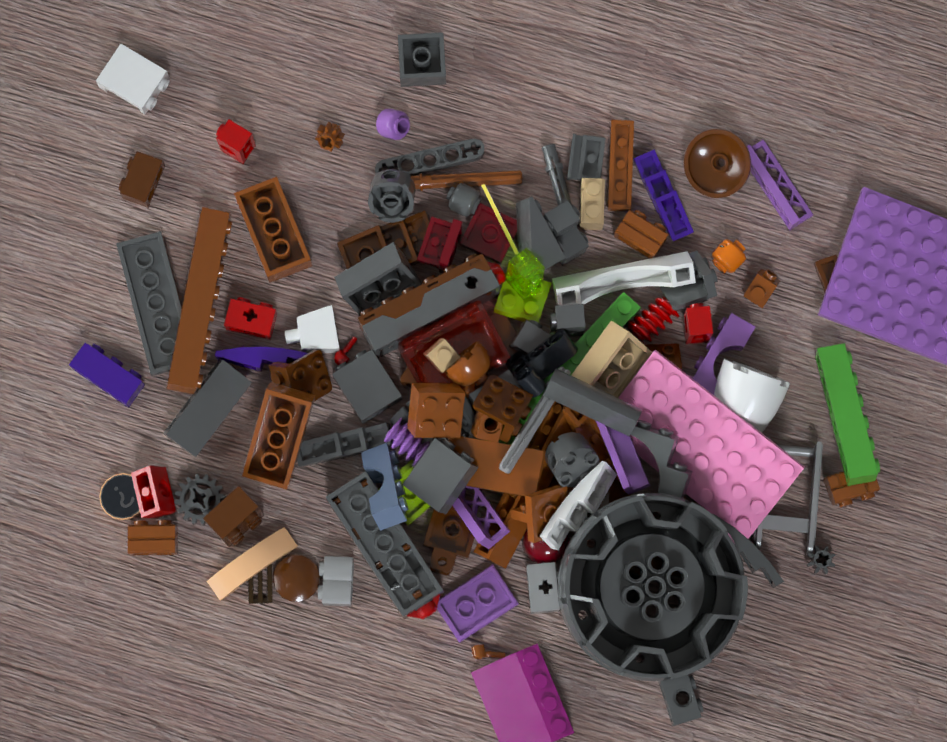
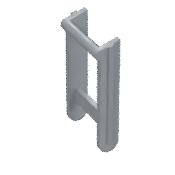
(798, 524)

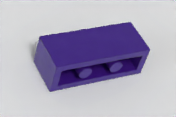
(107, 373)

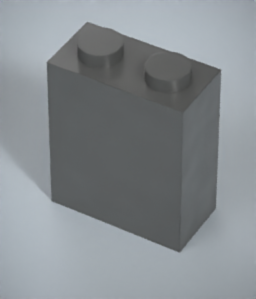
(366, 386)
(441, 475)

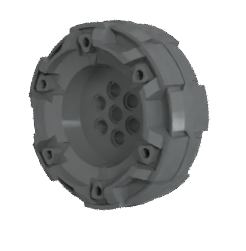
(598, 578)

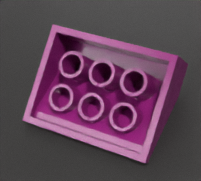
(522, 698)

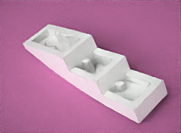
(582, 499)

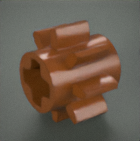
(330, 136)

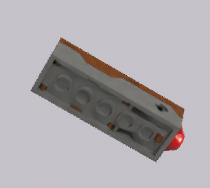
(430, 302)
(386, 551)

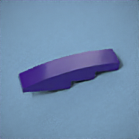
(663, 195)
(256, 357)

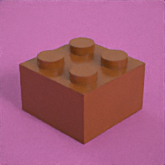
(436, 410)

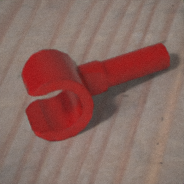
(340, 356)

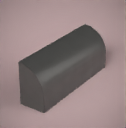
(592, 402)
(207, 408)

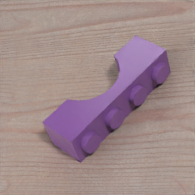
(732, 336)

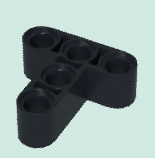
(541, 362)

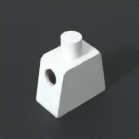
(315, 331)

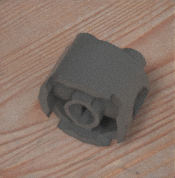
(391, 195)
(571, 458)

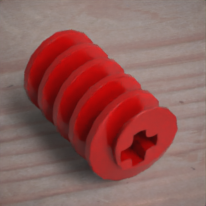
(652, 319)

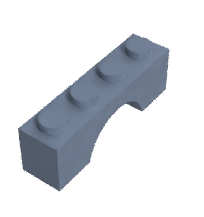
(387, 504)

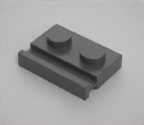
(586, 157)

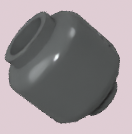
(464, 199)

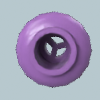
(393, 124)

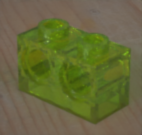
(525, 274)

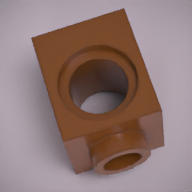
(489, 433)

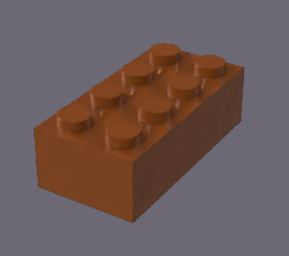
(273, 229)
(278, 435)

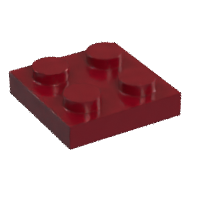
(486, 234)

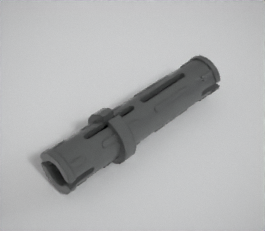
(550, 153)

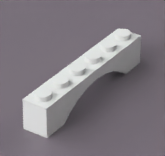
(664, 271)

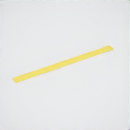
(500, 219)

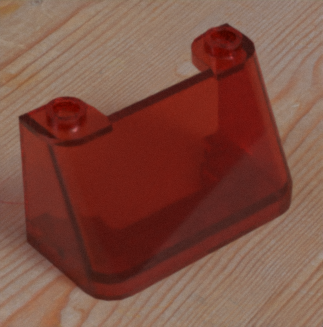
(460, 331)

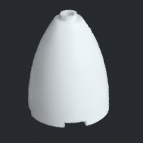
(750, 392)

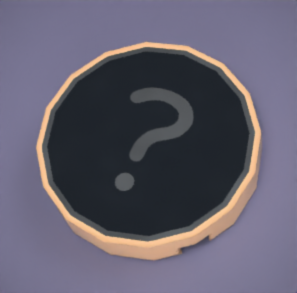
(119, 497)

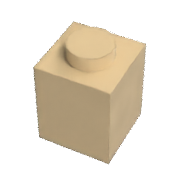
(441, 355)

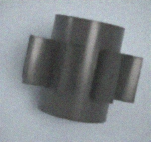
(822, 553)

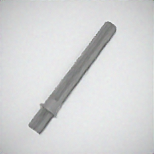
(527, 432)

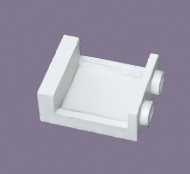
(133, 78)

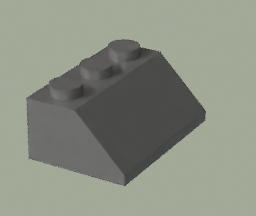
(377, 278)

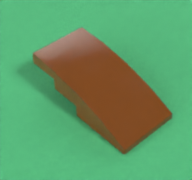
(488, 455)

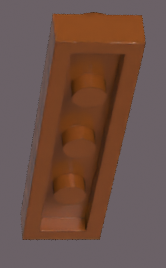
(620, 165)

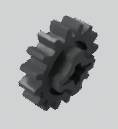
(190, 504)

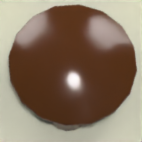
(296, 578)

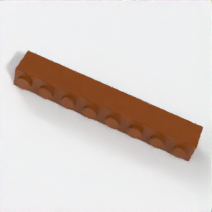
(198, 301)
(501, 553)

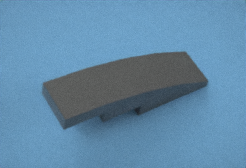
(342, 445)
(752, 556)

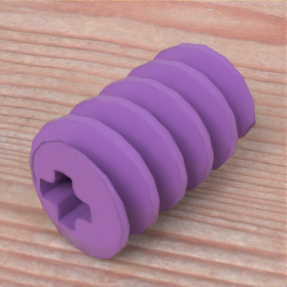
(407, 442)

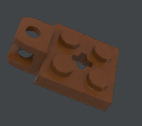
(447, 546)

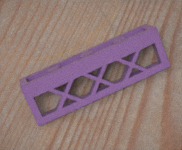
(771, 187)
(624, 459)
(474, 524)

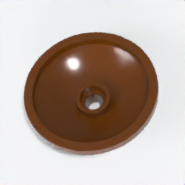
(703, 165)

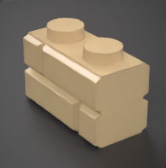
(592, 204)

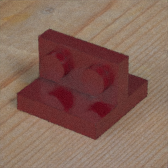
(440, 243)

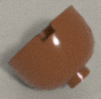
(471, 366)

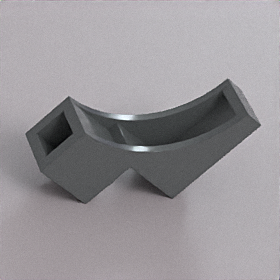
(662, 444)

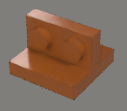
(539, 510)

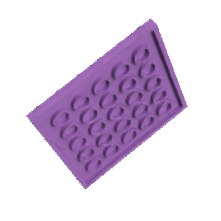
(892, 276)

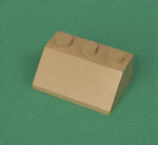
(613, 360)

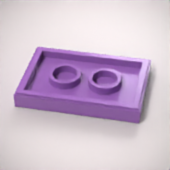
(476, 603)

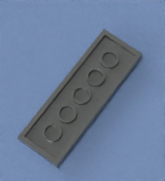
(152, 297)

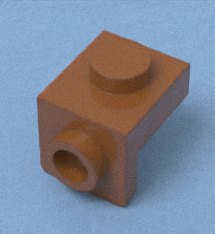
(762, 287)

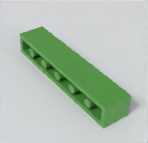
(846, 414)

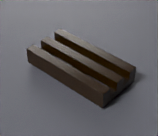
(260, 600)

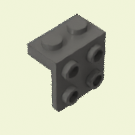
(701, 291)

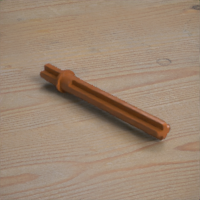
(472, 179)

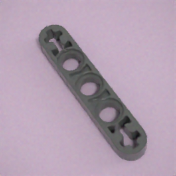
(438, 152)

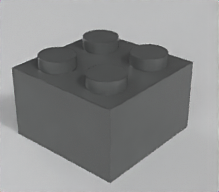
(422, 59)

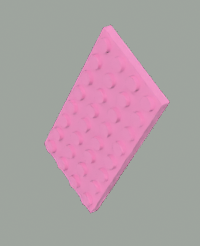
(733, 464)

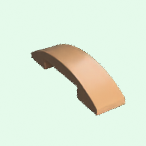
(251, 563)

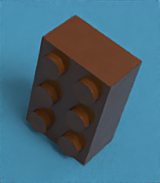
(234, 517)

